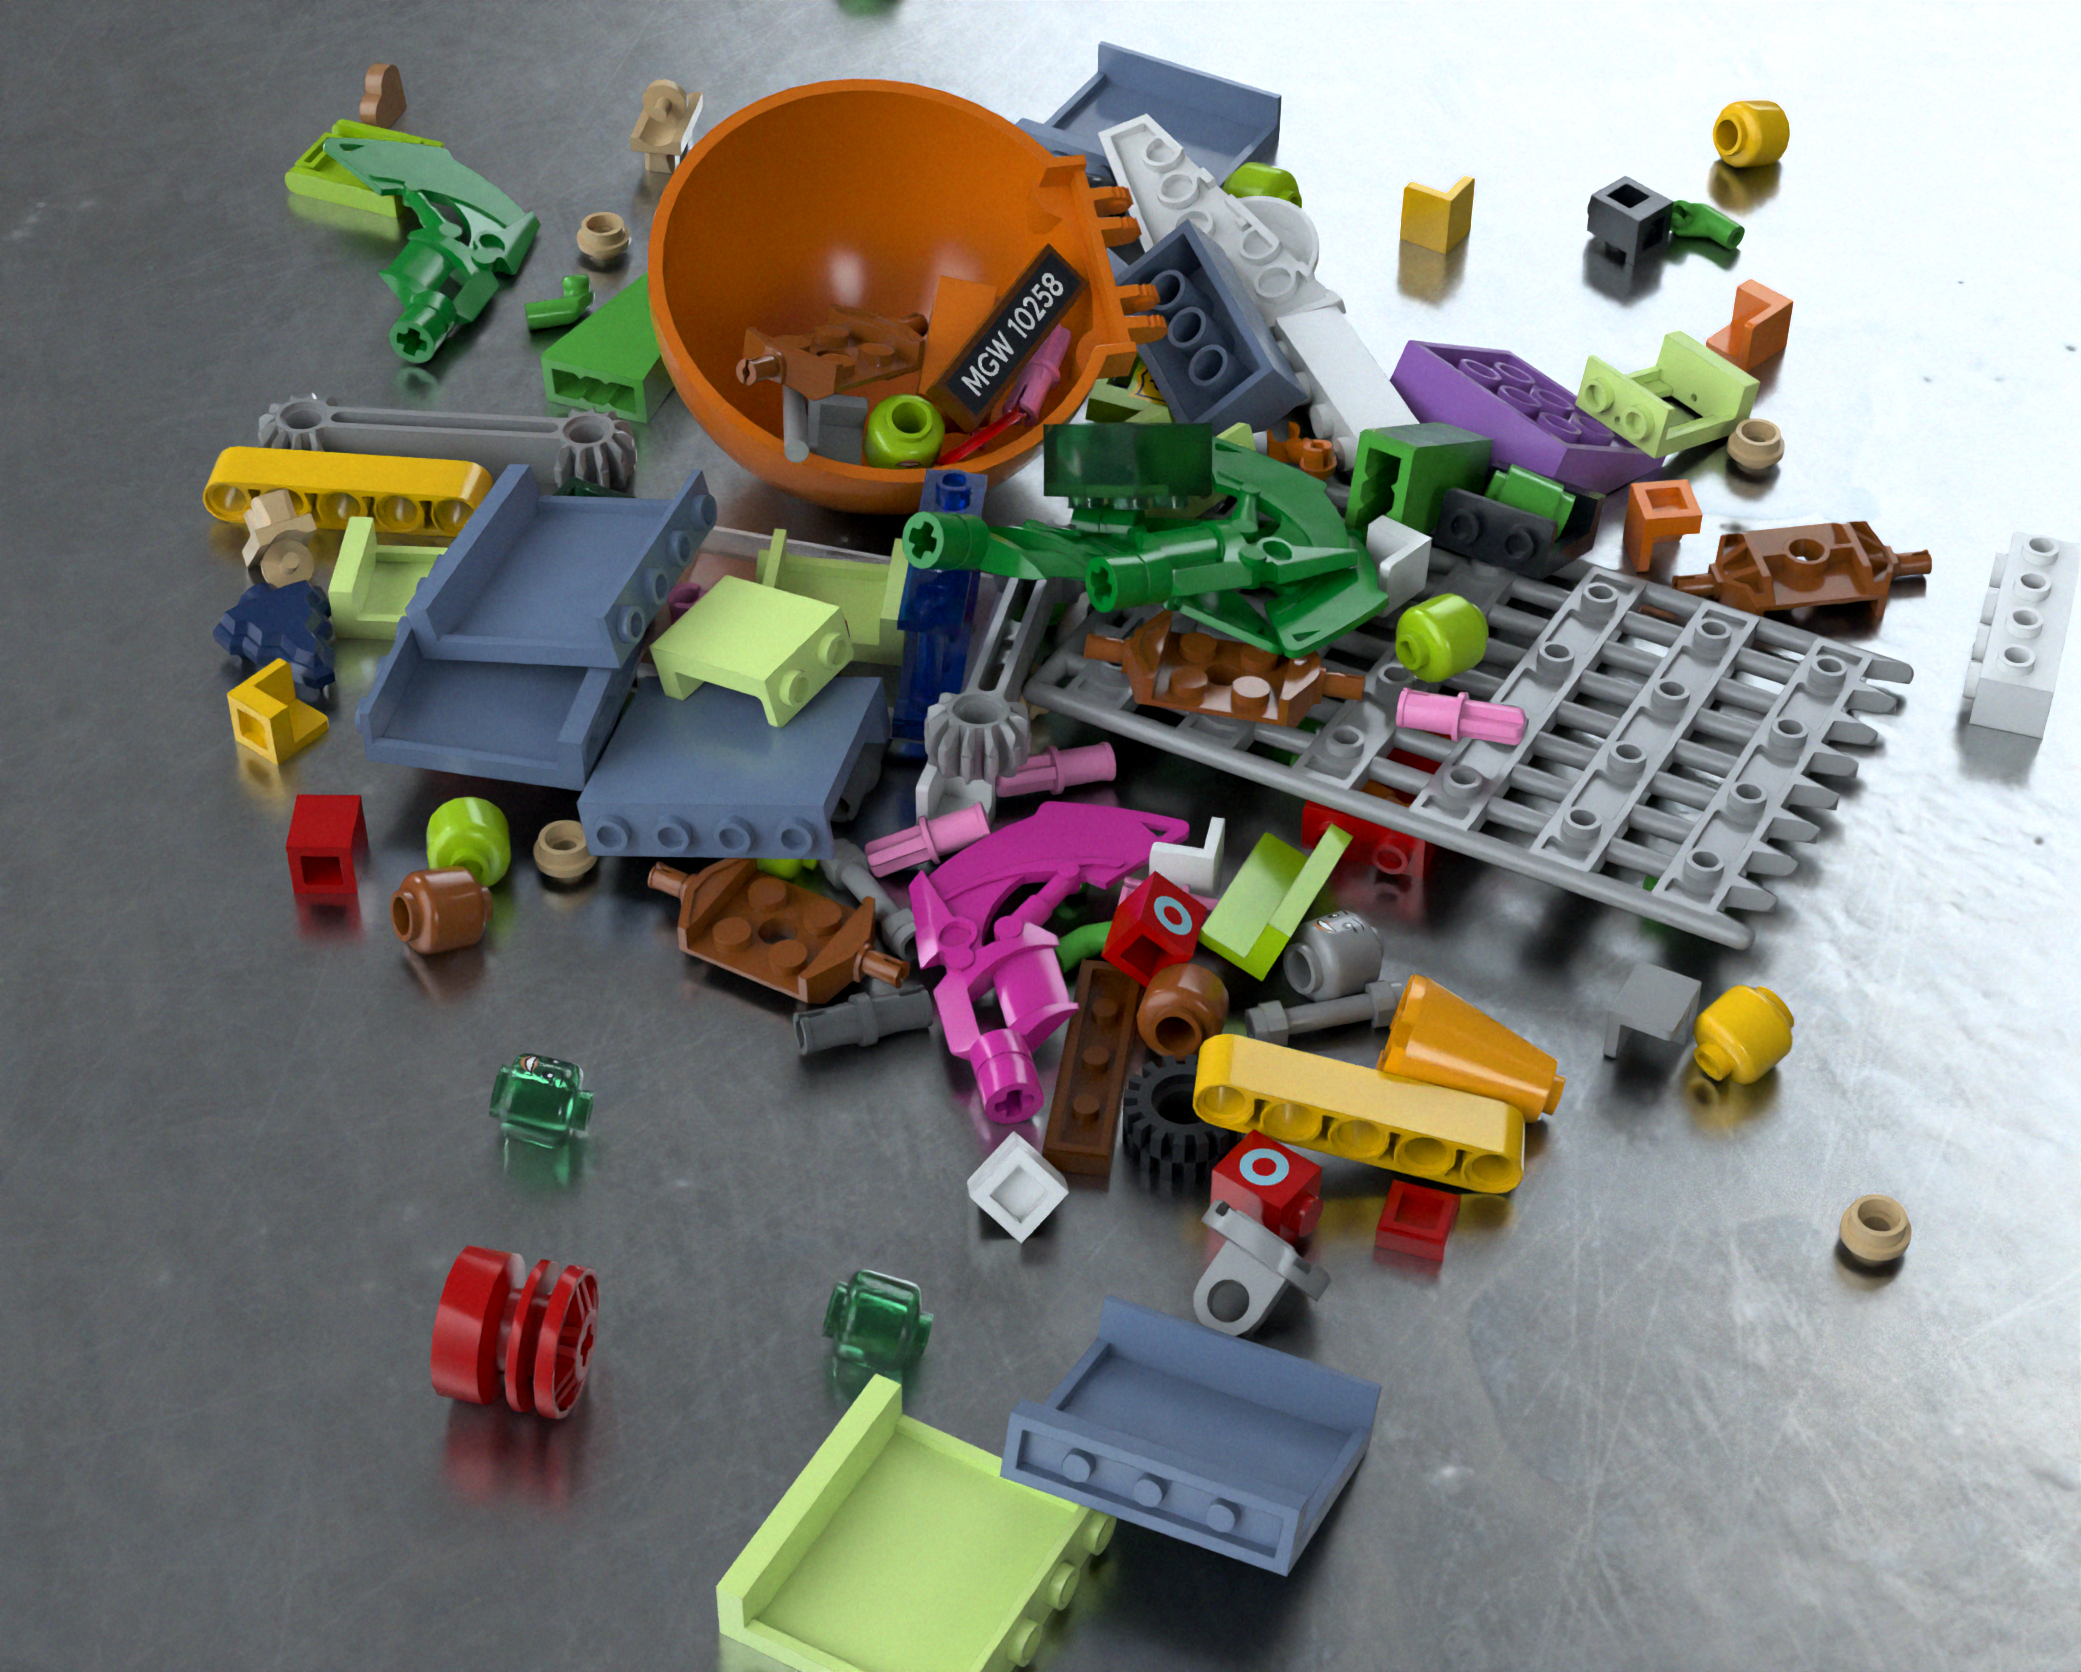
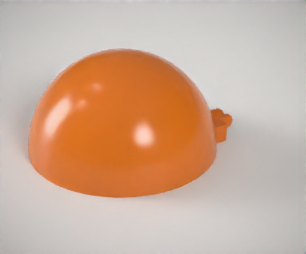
(862, 205)

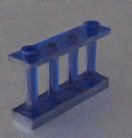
(937, 611)

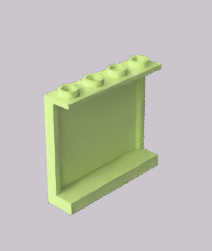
(906, 1554)

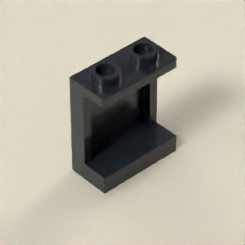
(1515, 536)

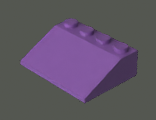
(1520, 409)

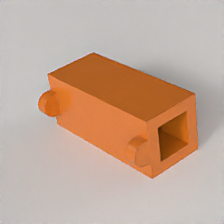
(954, 316)

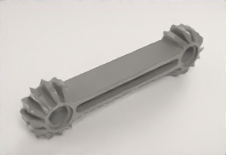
(580, 446)
(985, 727)

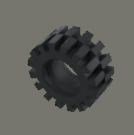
(1166, 1143)

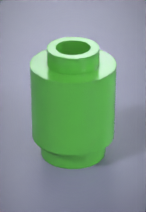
(1531, 493)

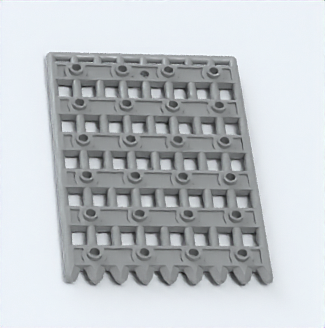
(1544, 681)

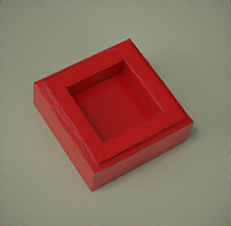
(1417, 1221)

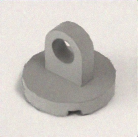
(1257, 1262)

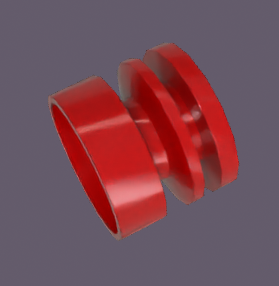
(515, 1331)

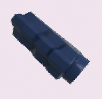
(283, 625)

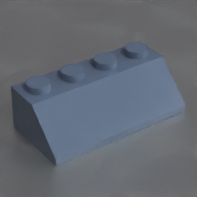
(1218, 352)

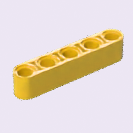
(396, 491)
(1360, 1114)

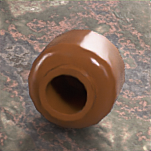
(441, 909)
(1182, 1010)

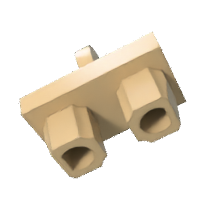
(665, 124)
(279, 539)

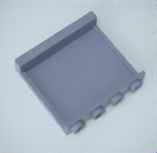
(1208, 115)
(557, 574)
(493, 716)
(724, 781)
(1196, 1436)

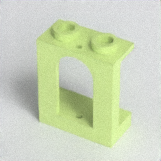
(1687, 372)

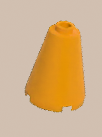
(1461, 1048)

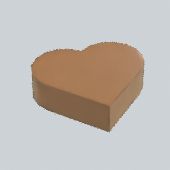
(383, 96)

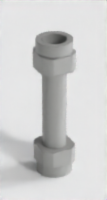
(851, 871)
(1273, 1023)

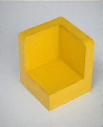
(1436, 217)
(271, 717)

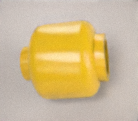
(1751, 133)
(1743, 1034)

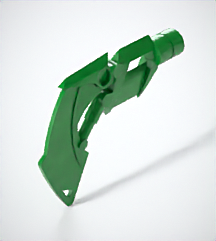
(494, 224)
(1306, 544)
(1043, 552)
(1307, 610)

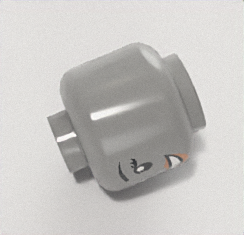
(1333, 956)

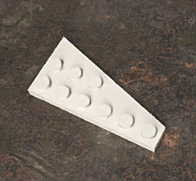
(1173, 188)

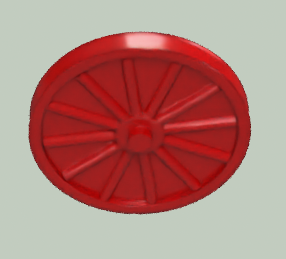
(980, 438)

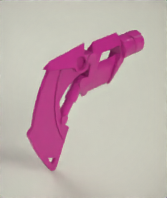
(957, 903)

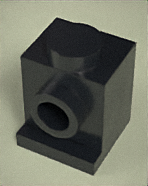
(1631, 218)

